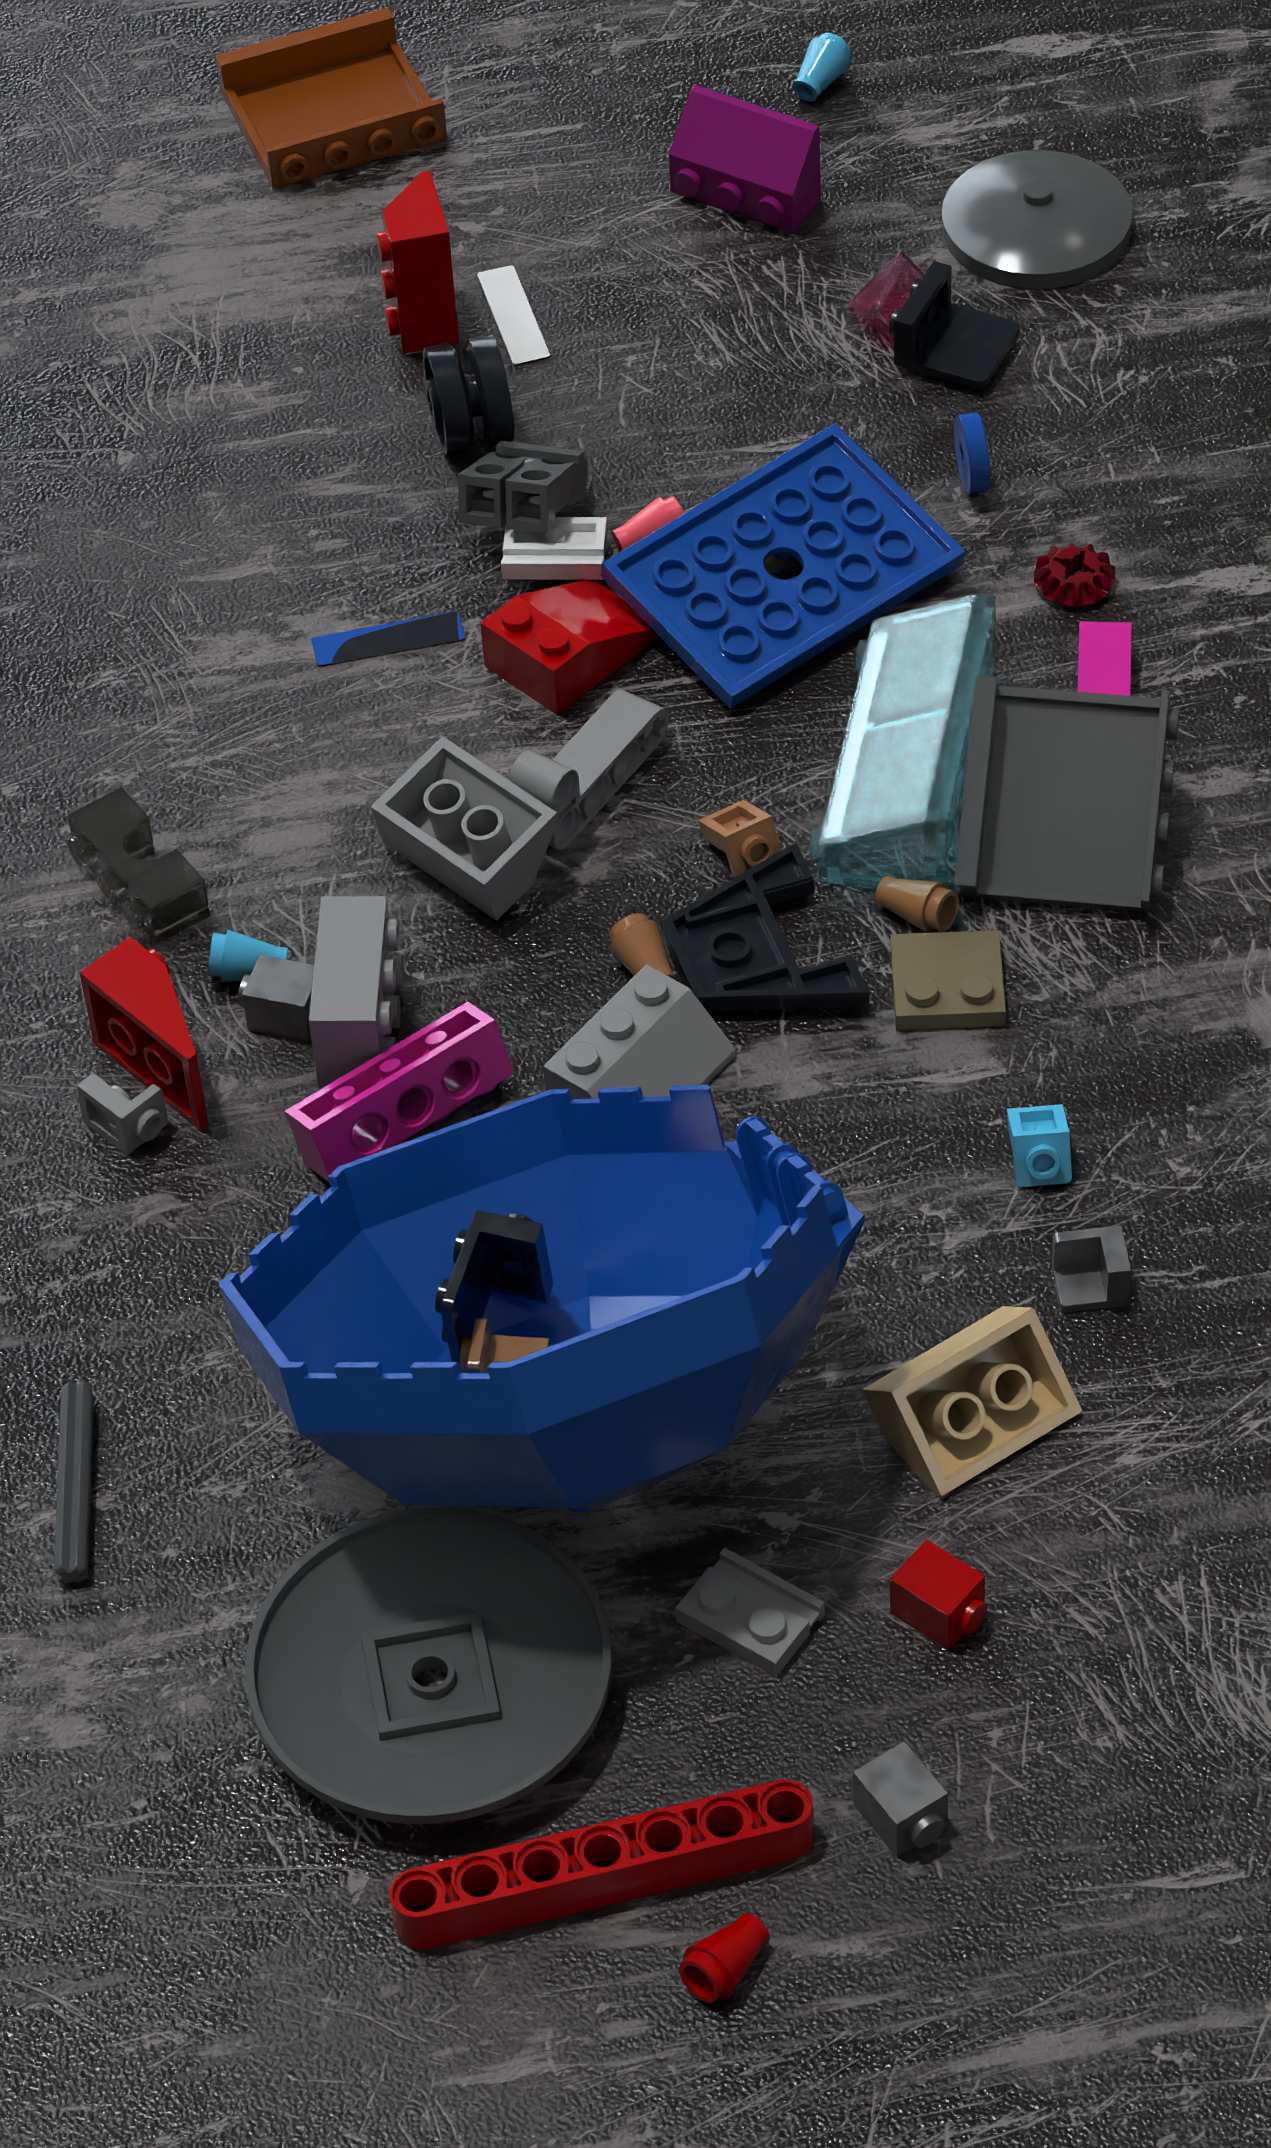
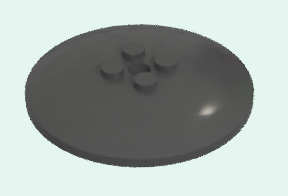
(416, 1594)

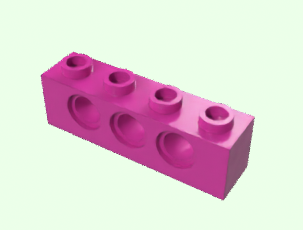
(415, 1068)

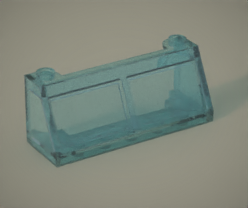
(906, 744)

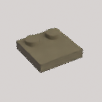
(947, 980)

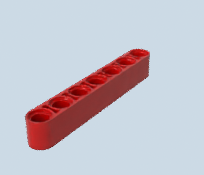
(581, 1886)

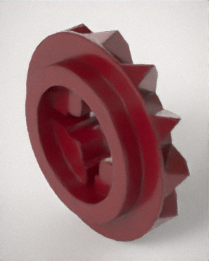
(1082, 587)

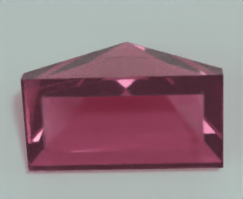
(885, 293)

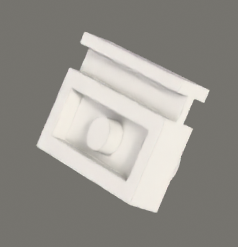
(567, 553)

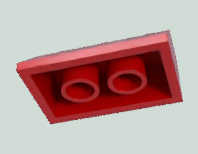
(418, 268)

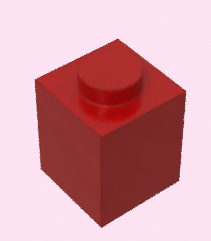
(938, 1595)

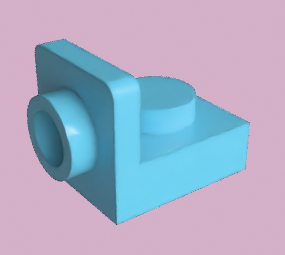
(1040, 1145)

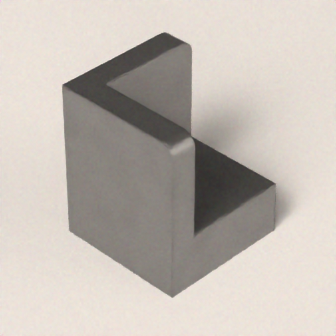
(1091, 1269)

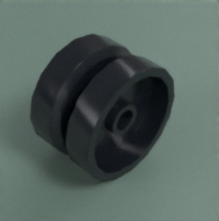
(461, 395)

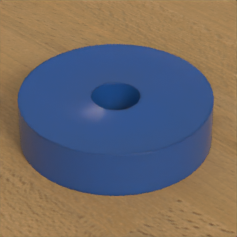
(972, 452)

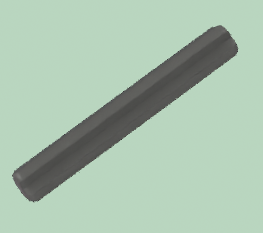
(74, 1483)

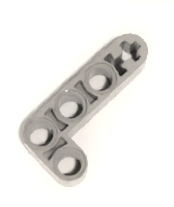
(592, 762)

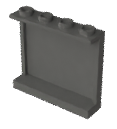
(1065, 797)

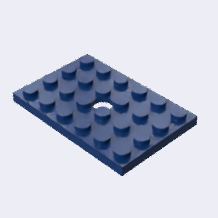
(821, 503)

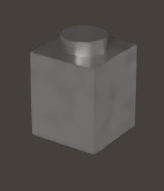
(278, 998)
(901, 1799)

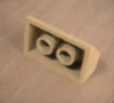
(974, 1398)

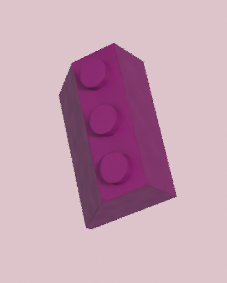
(746, 159)

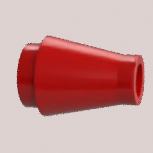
(720, 1961)

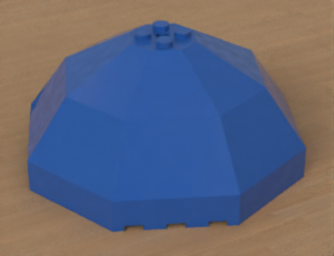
(669, 1319)

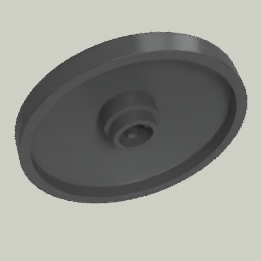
(1036, 219)

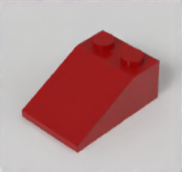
(562, 640)
(142, 1025)

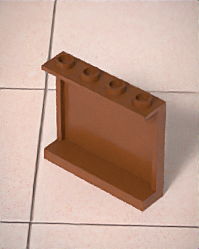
(328, 98)

